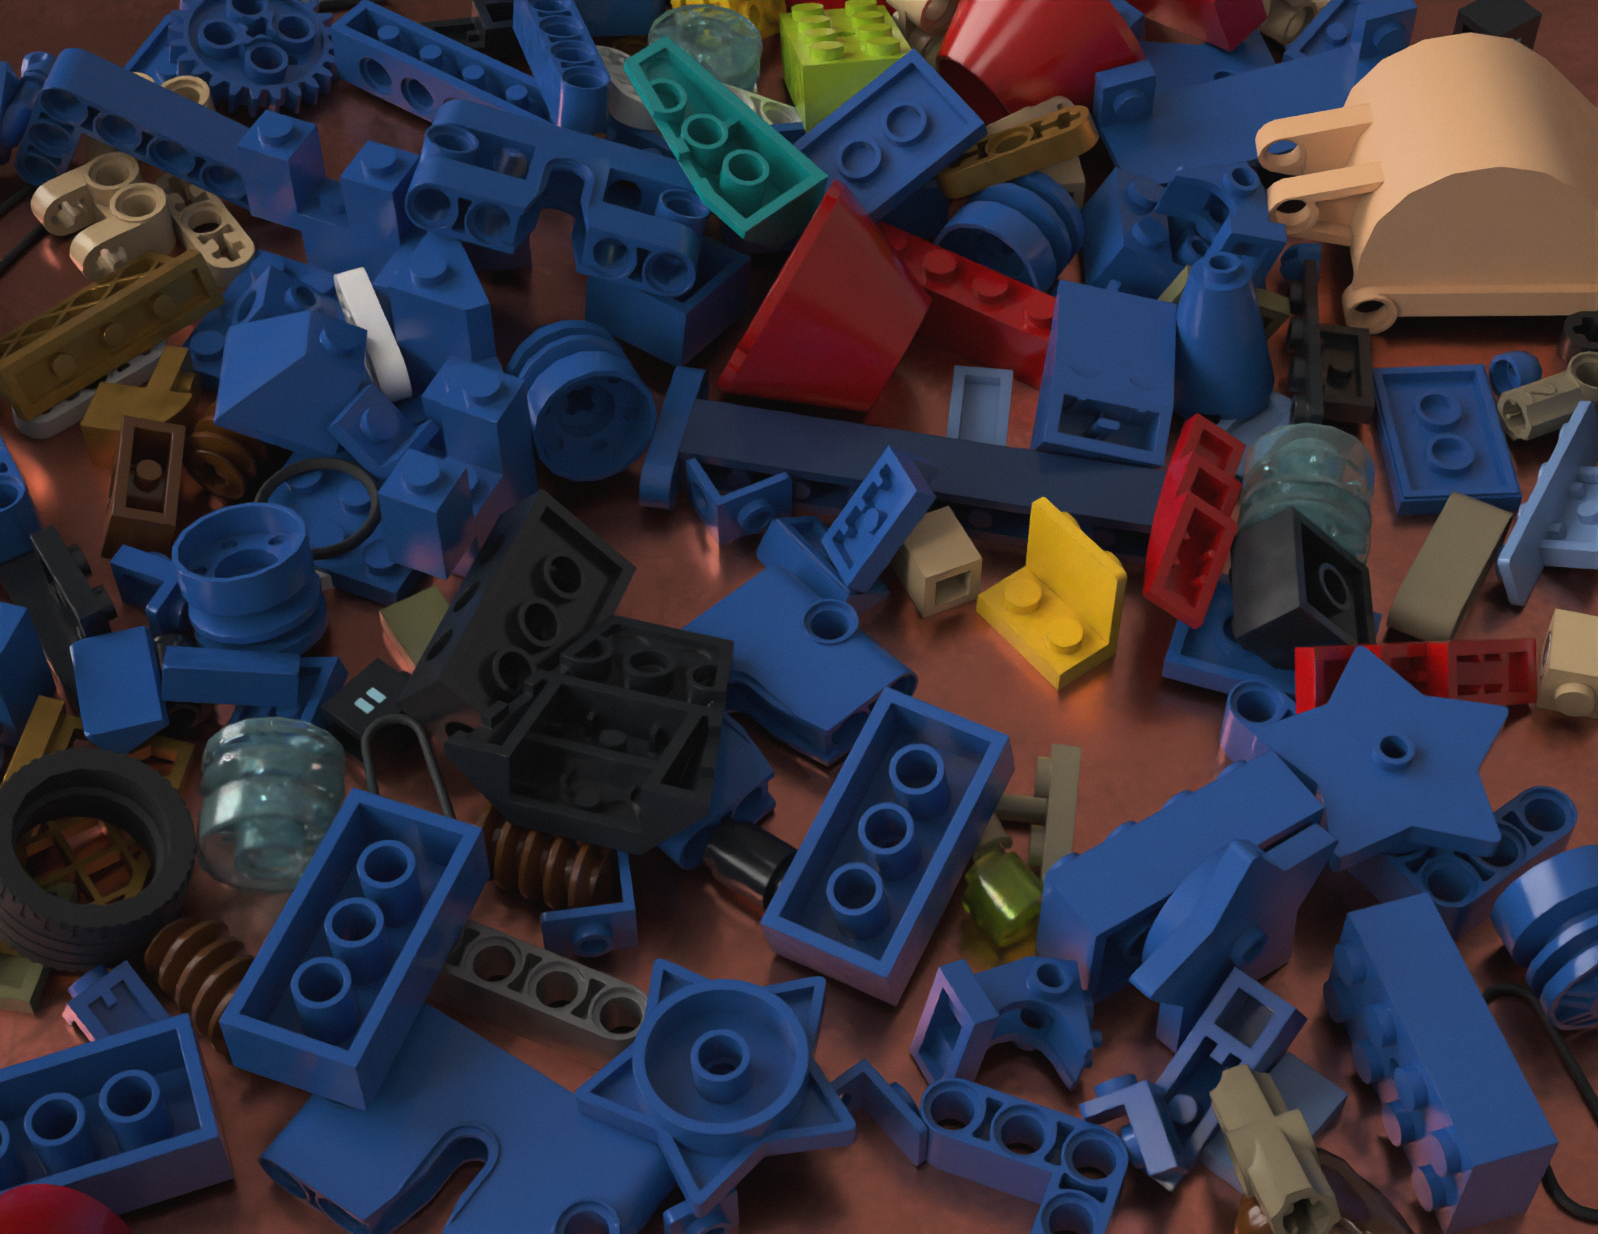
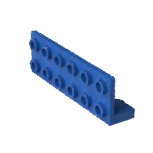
(1223, 116)

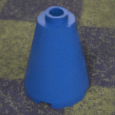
(1221, 342)

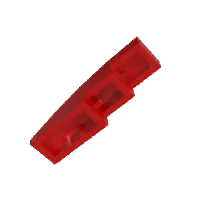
(1193, 521)
(1464, 670)

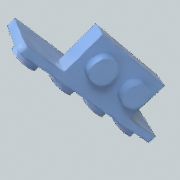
(1561, 514)

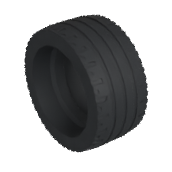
(117, 792)

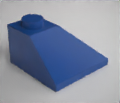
(290, 379)

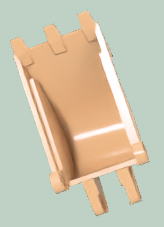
(1453, 183)

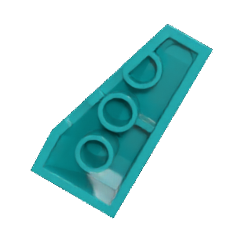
(726, 149)

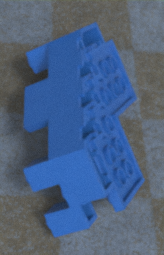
(482, 457)

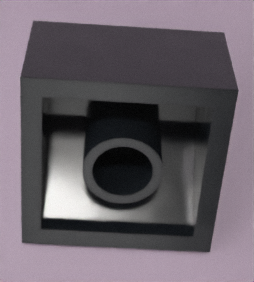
(1296, 590)

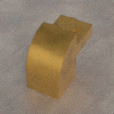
(169, 398)

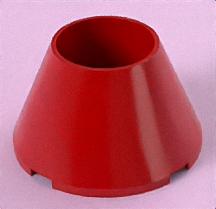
(1030, 51)
(831, 316)

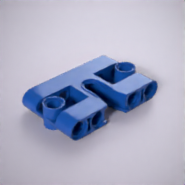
(494, 200)
(798, 674)
(456, 1103)

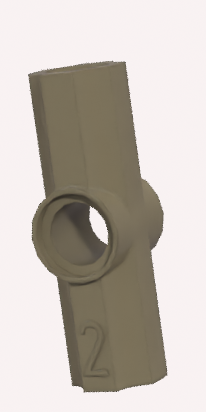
(1550, 402)
(1273, 1153)

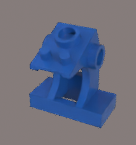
(1228, 211)
(987, 1008)

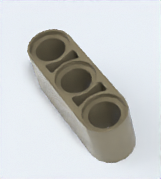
(1449, 569)

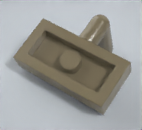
(1051, 805)

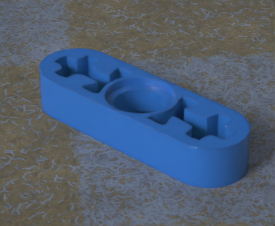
(660, 470)

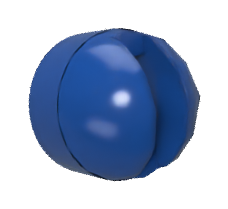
(1293, 259)
(1513, 370)

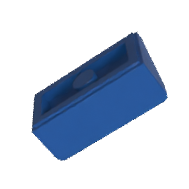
(798, 547)
(230, 676)
(119, 688)

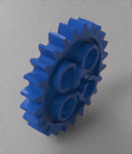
(255, 51)

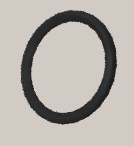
(331, 464)

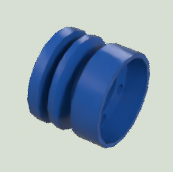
(1018, 229)
(583, 400)
(251, 580)
(1552, 931)

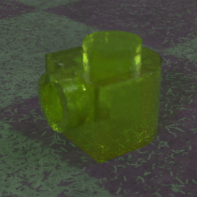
(1002, 895)

